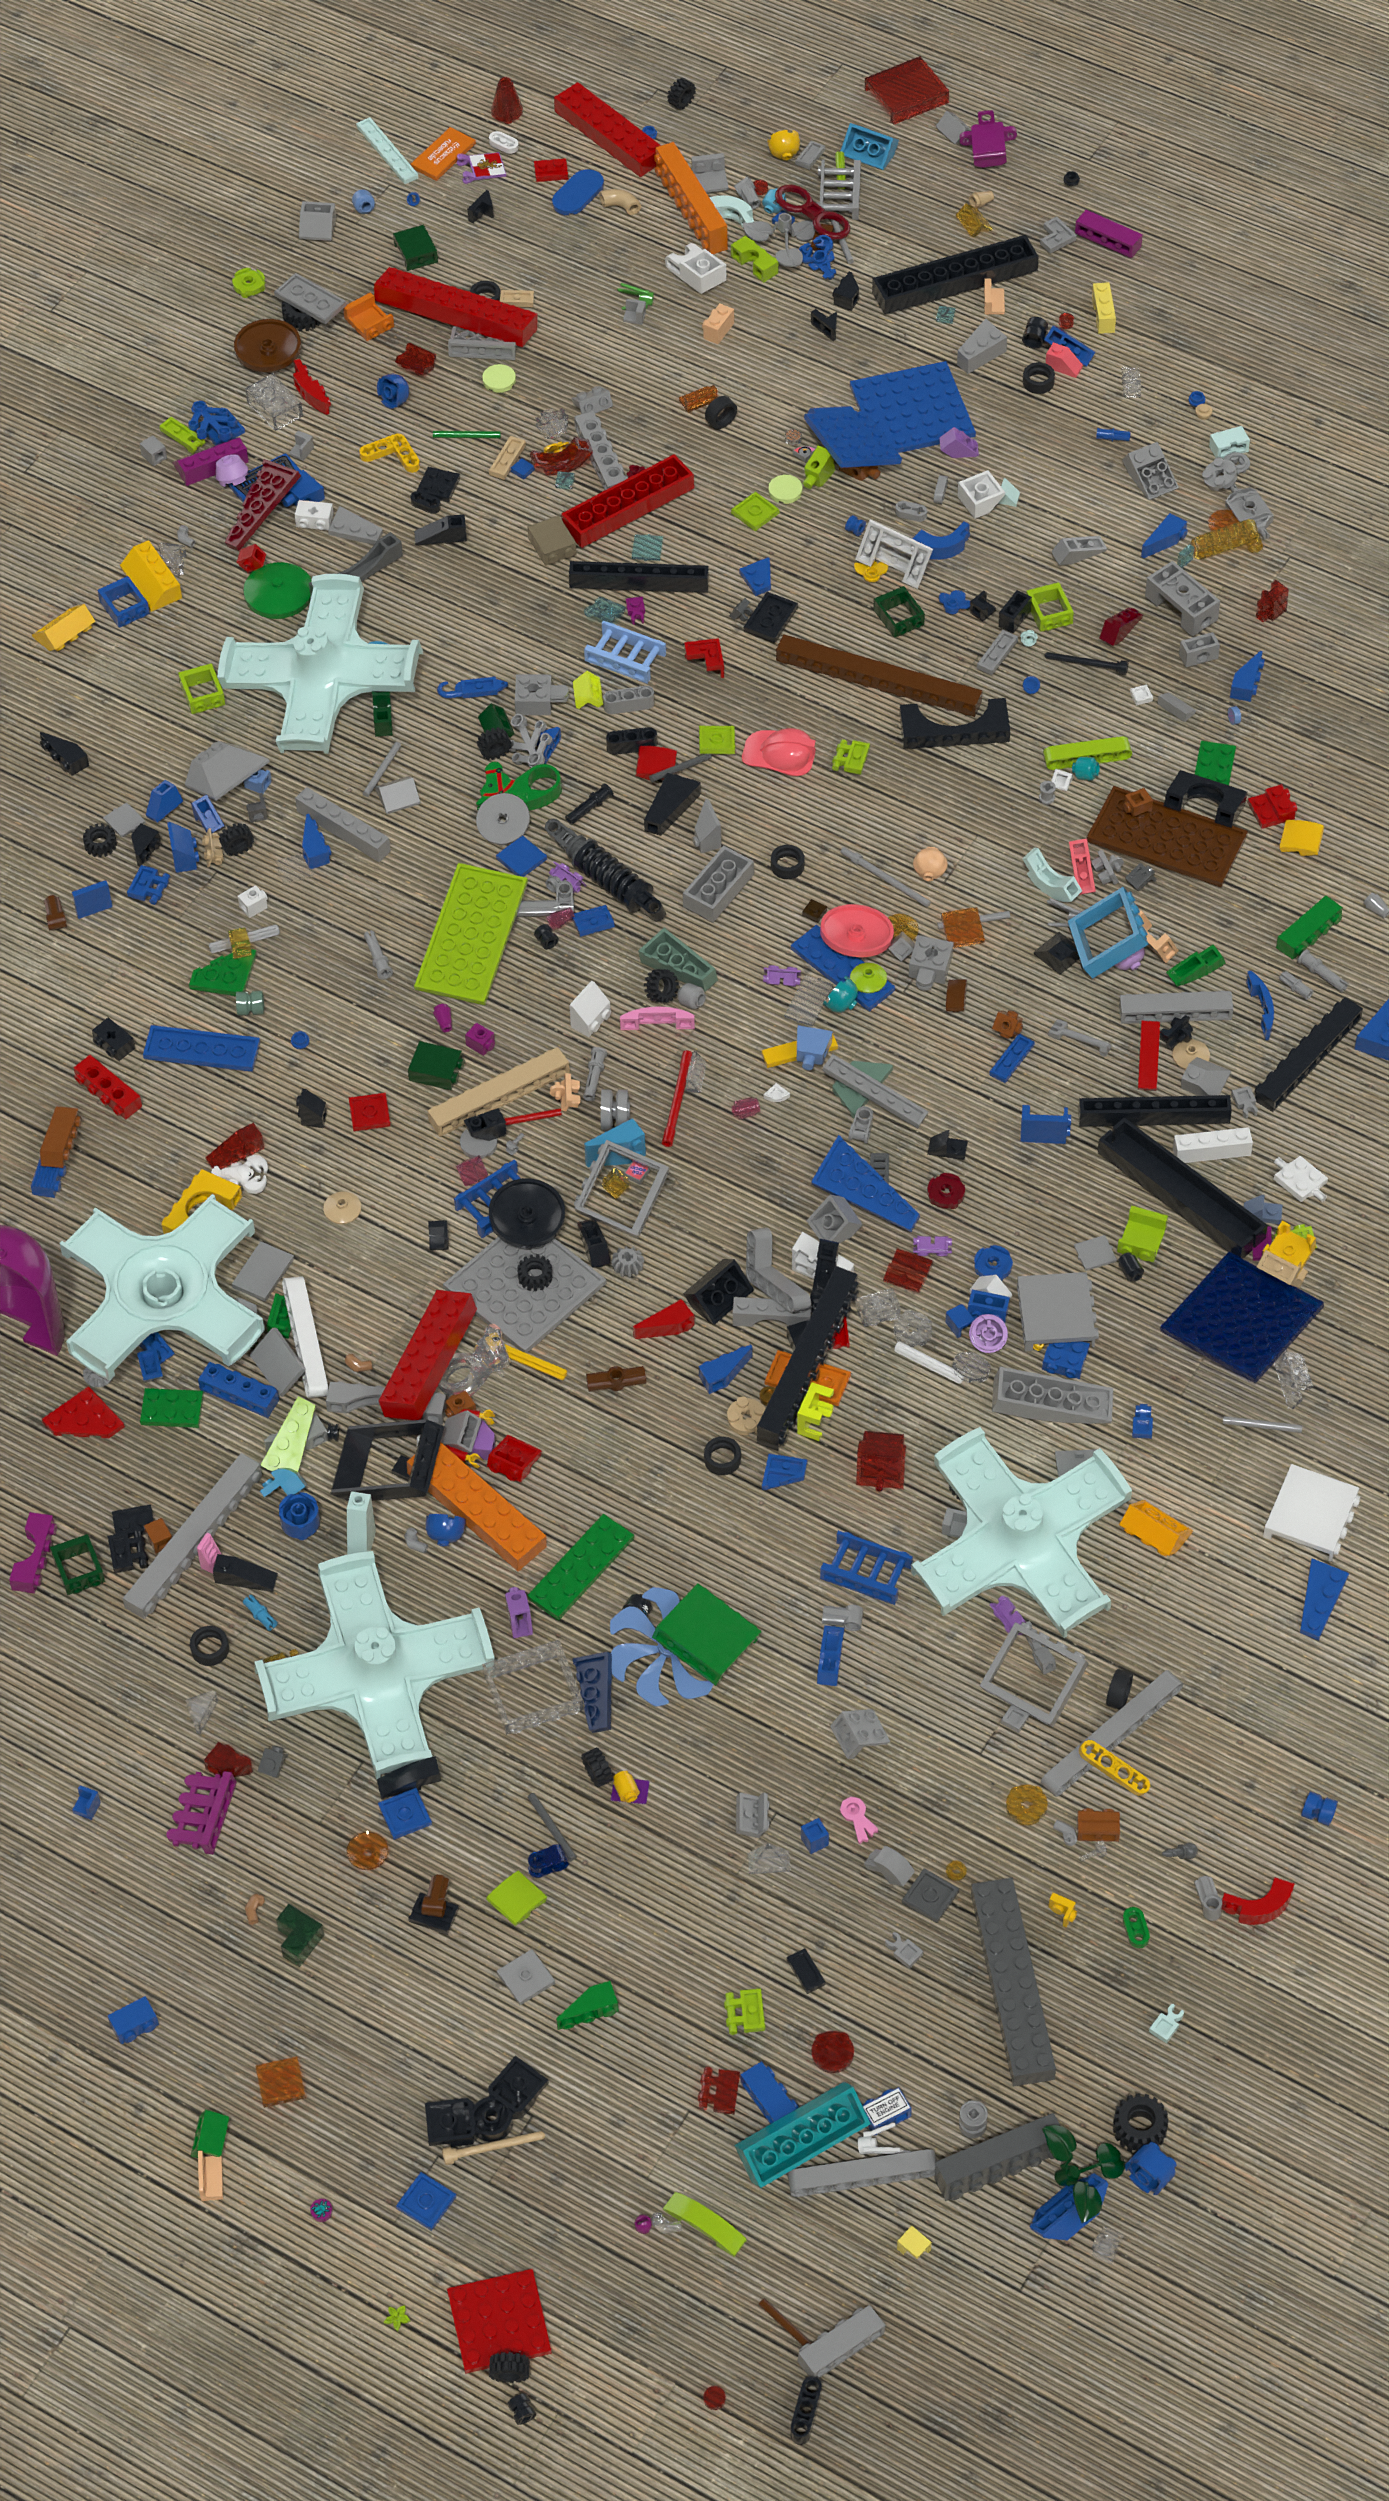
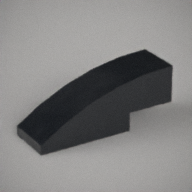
(409, 1777)

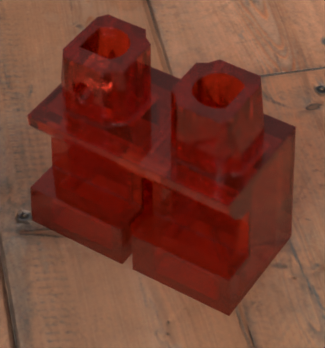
(1272, 602)

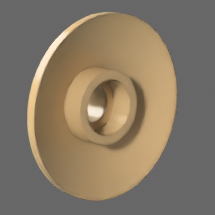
(1183, 1056)
(342, 1213)

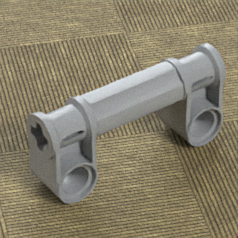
(545, 907)

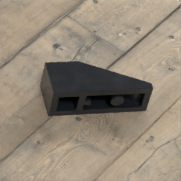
(594, 1243)
(241, 1573)

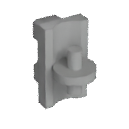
(1102, 862)

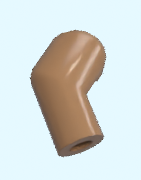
(356, 1365)
(251, 1906)

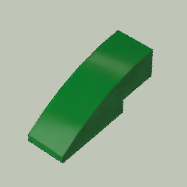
(1196, 966)

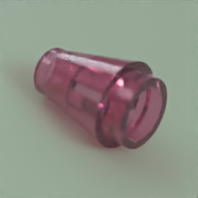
(559, 918)

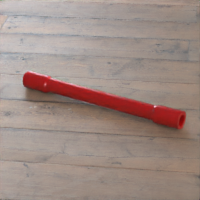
(669, 1132)

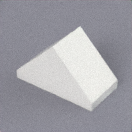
(991, 1284)

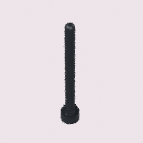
(1121, 667)

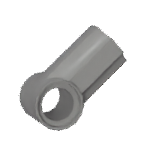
(746, 190)
(847, 1617)
(1208, 1897)

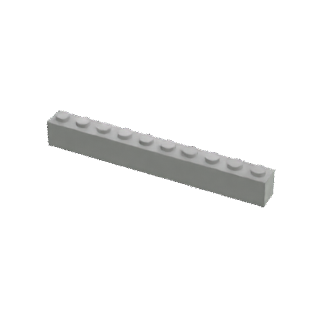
(182, 1547)

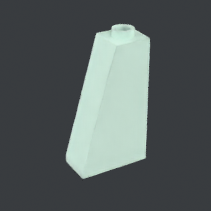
(360, 1523)

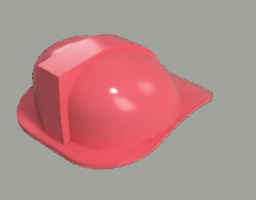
(783, 750)

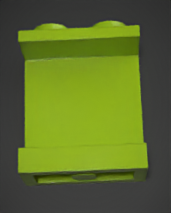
(1143, 1233)

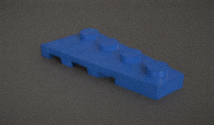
(1322, 1594)

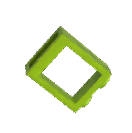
(1047, 594)
(198, 676)

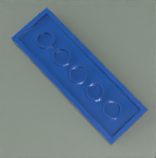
(835, 965)
(201, 1048)

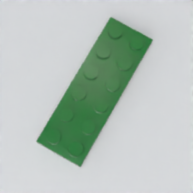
(580, 1567)

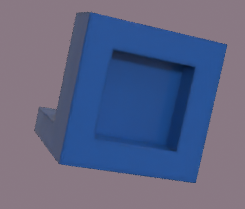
(957, 1319)
(87, 1803)
(814, 1836)

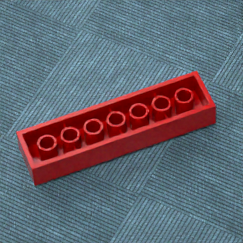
(607, 128)
(628, 500)
(427, 1355)

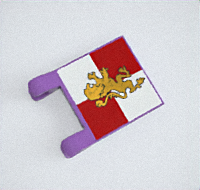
(482, 166)

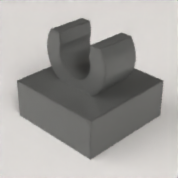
(740, 610)

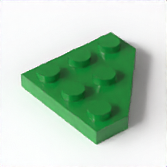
(224, 975)

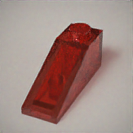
(237, 1147)

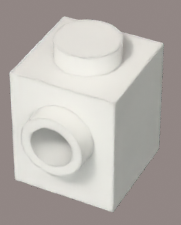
(252, 901)

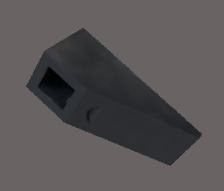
(444, 530)
(67, 753)

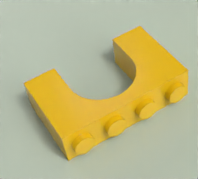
(199, 1191)

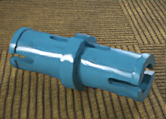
(260, 1612)

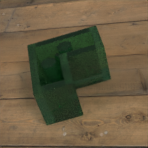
(302, 1934)

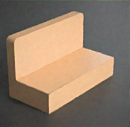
(993, 299)
(210, 2177)

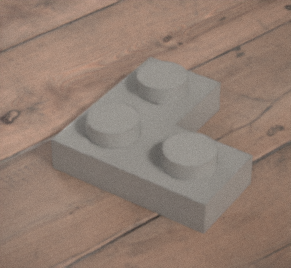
(1059, 235)

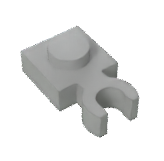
(1245, 1099)
(905, 1951)

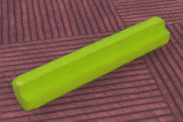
(840, 163)

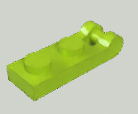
(181, 434)

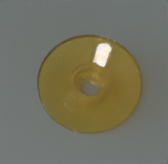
(909, 925)

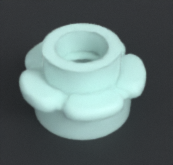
(1028, 641)

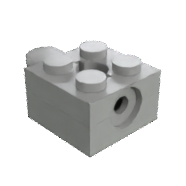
(540, 701)
(930, 963)

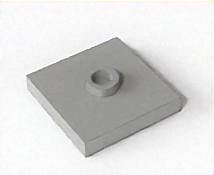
(526, 1977)

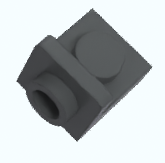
(1140, 876)

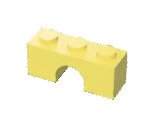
(1104, 307)

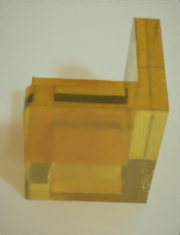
(239, 943)
(615, 1183)

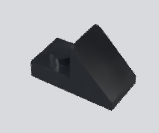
(481, 206)
(825, 324)
(947, 1147)

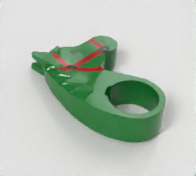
(499, 782)

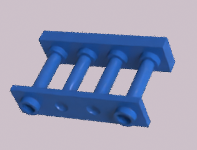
(479, 1190)
(858, 1583)

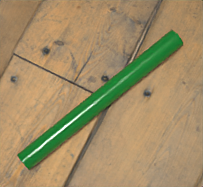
(466, 434)

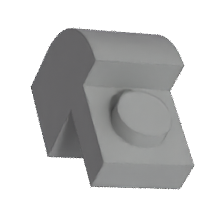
(891, 1865)

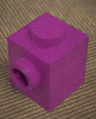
(480, 1039)

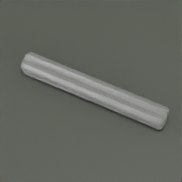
(253, 936)

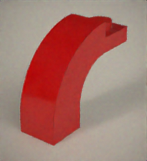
(1261, 1910)

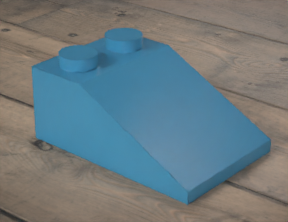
(626, 1135)

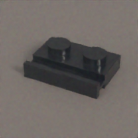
(132, 1519)
(434, 1923)

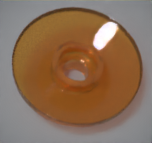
(1221, 519)
(364, 1843)

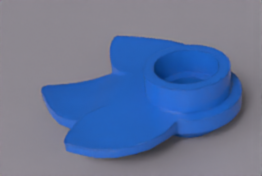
(954, 601)

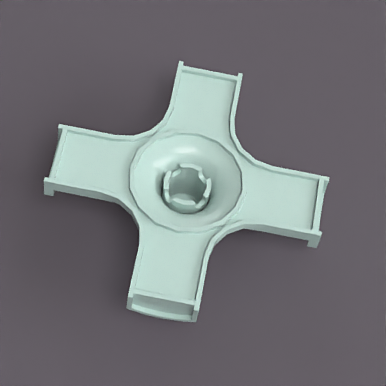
(320, 664)
(161, 1286)
(1022, 1531)
(374, 1664)

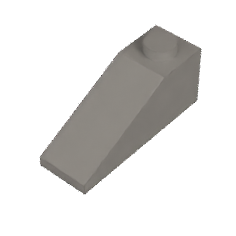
(1077, 549)

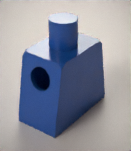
(304, 489)

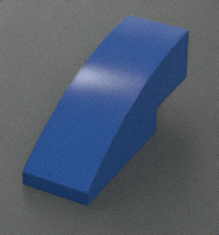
(830, 1655)

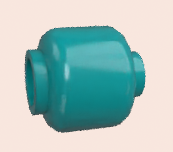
(1086, 768)

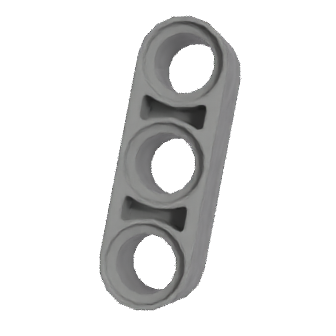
(628, 700)

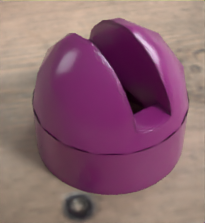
(644, 2227)

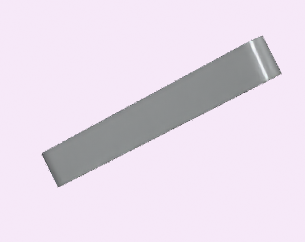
(862, 2173)

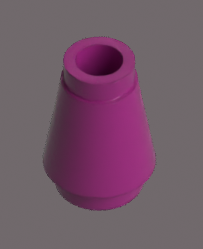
(443, 1016)

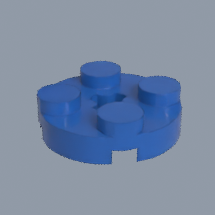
(991, 1254)

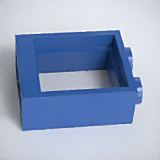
(117, 590)

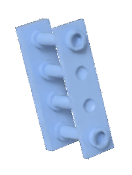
(622, 665)

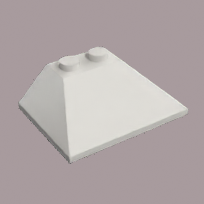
(894, 550)

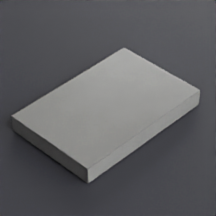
(263, 1271)
(277, 1361)

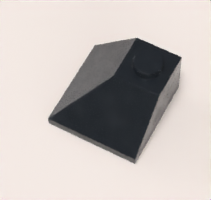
(1058, 953)

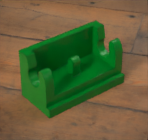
(279, 1317)

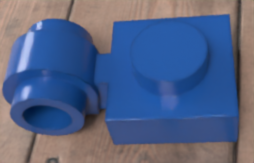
(1142, 1422)

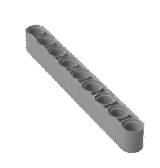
(1113, 1731)

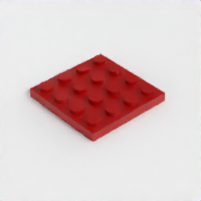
(498, 2318)

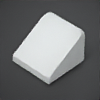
(1062, 779)

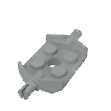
(1260, 513)

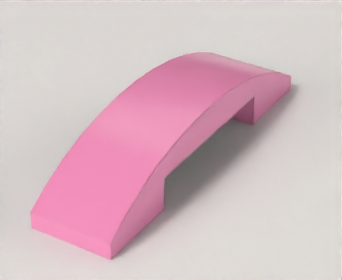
(657, 1015)

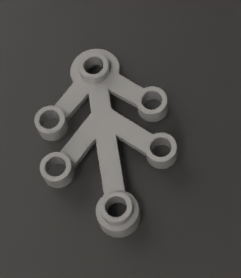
(535, 757)

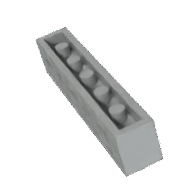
(603, 458)

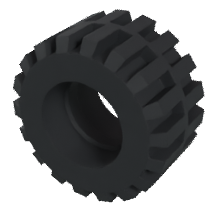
(1140, 2107)

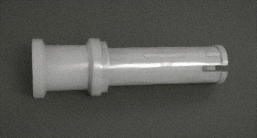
(379, 961)
(1316, 966)
(595, 1067)

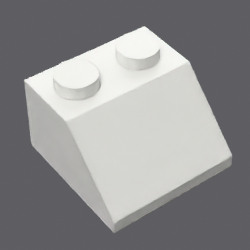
(980, 493)
(589, 1010)

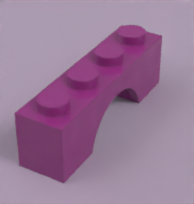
(27, 1573)

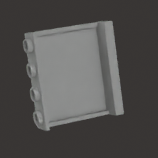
(1056, 1309)

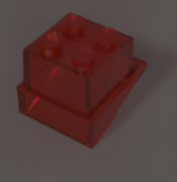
(881, 1460)

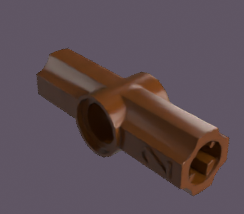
(606, 1379)

